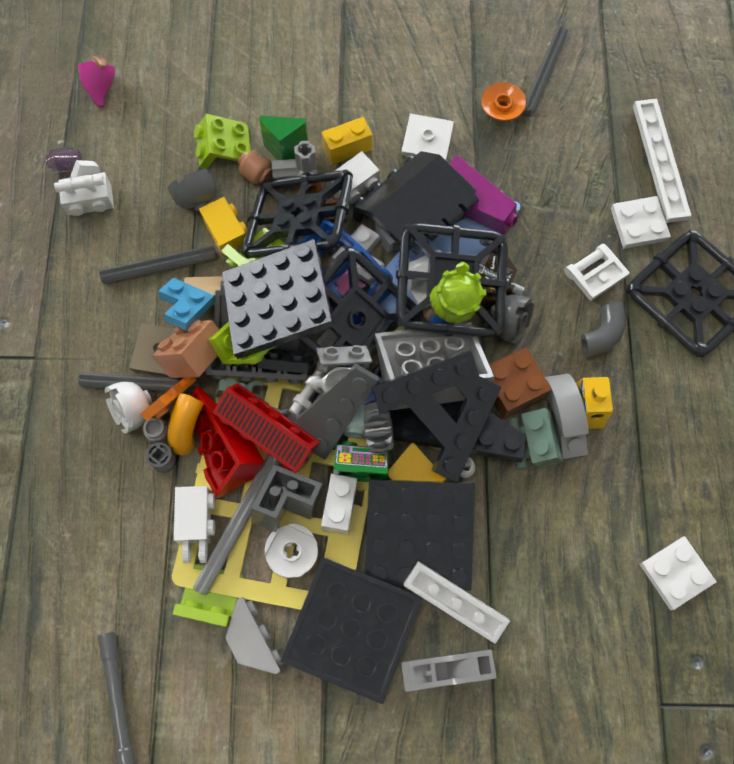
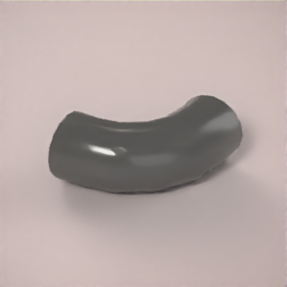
(608, 334)

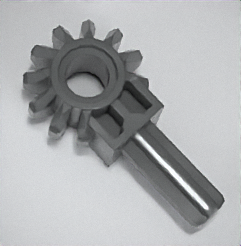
(378, 428)

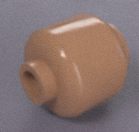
(255, 167)

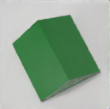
(282, 135)

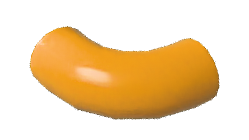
(182, 424)

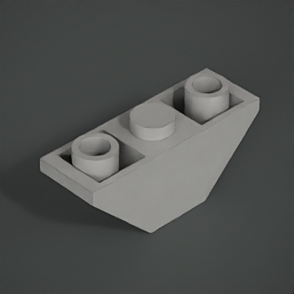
(250, 640)

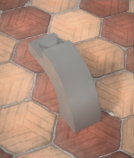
(569, 415)
(448, 670)

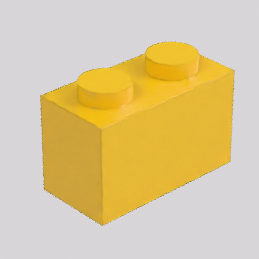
(347, 140)
(223, 224)

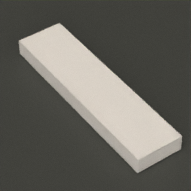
(456, 602)

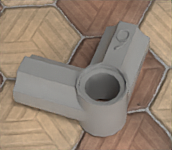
(304, 162)

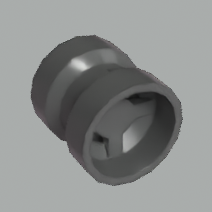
(164, 461)

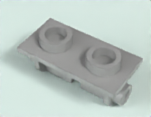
(336, 356)

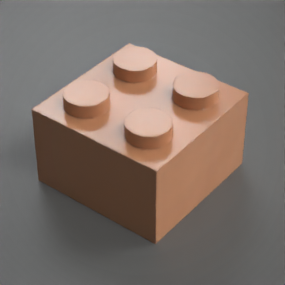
(187, 351)

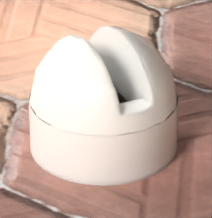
(470, 465)

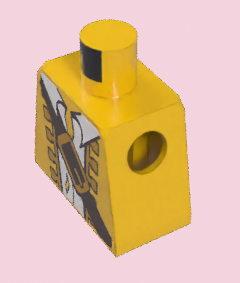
(596, 400)

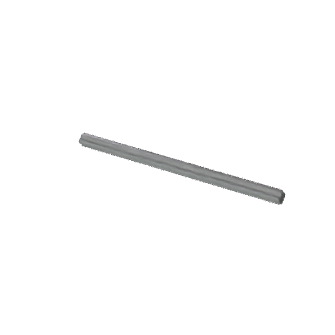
(237, 522)

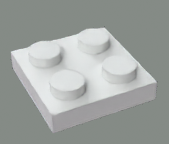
(640, 222)
(677, 573)

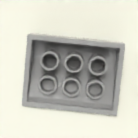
(411, 350)

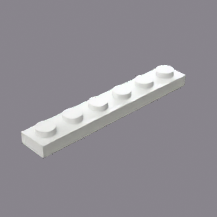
(661, 161)

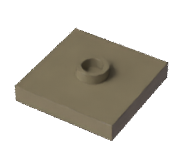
(146, 345)

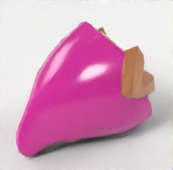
(96, 78)

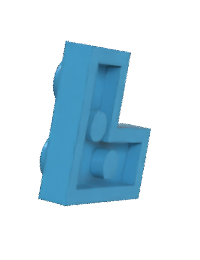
(187, 301)

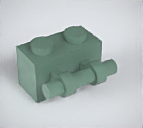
(541, 438)

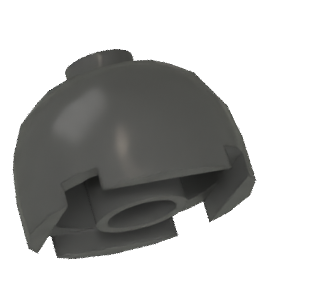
(194, 191)
(517, 316)

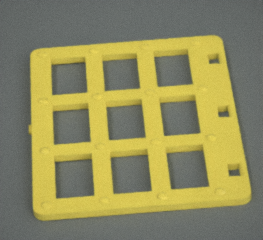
(339, 548)

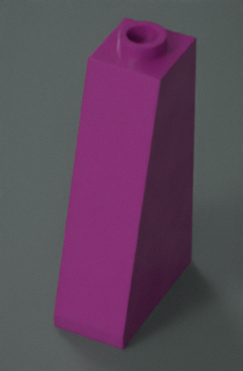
(494, 207)

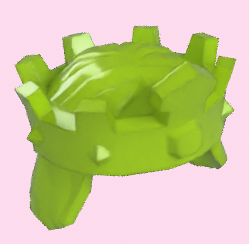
(457, 294)

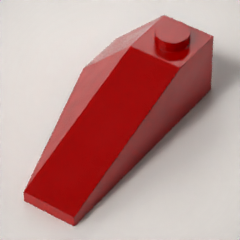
(227, 455)

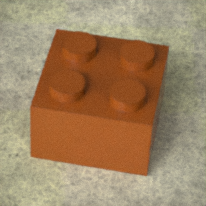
(520, 383)

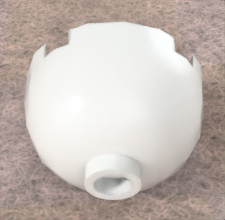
(127, 403)

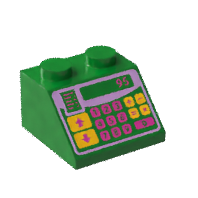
(360, 462)

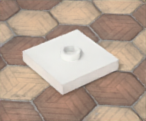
(427, 135)

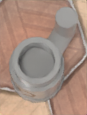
(156, 430)

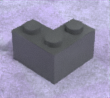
(284, 492)

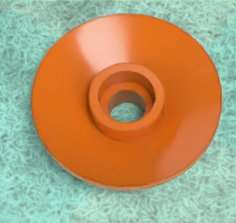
(503, 94)

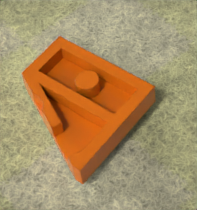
(167, 401)

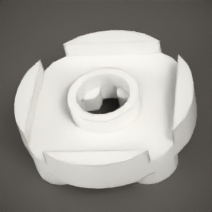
(297, 565)

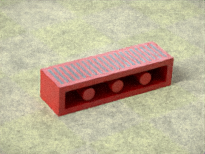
(266, 427)

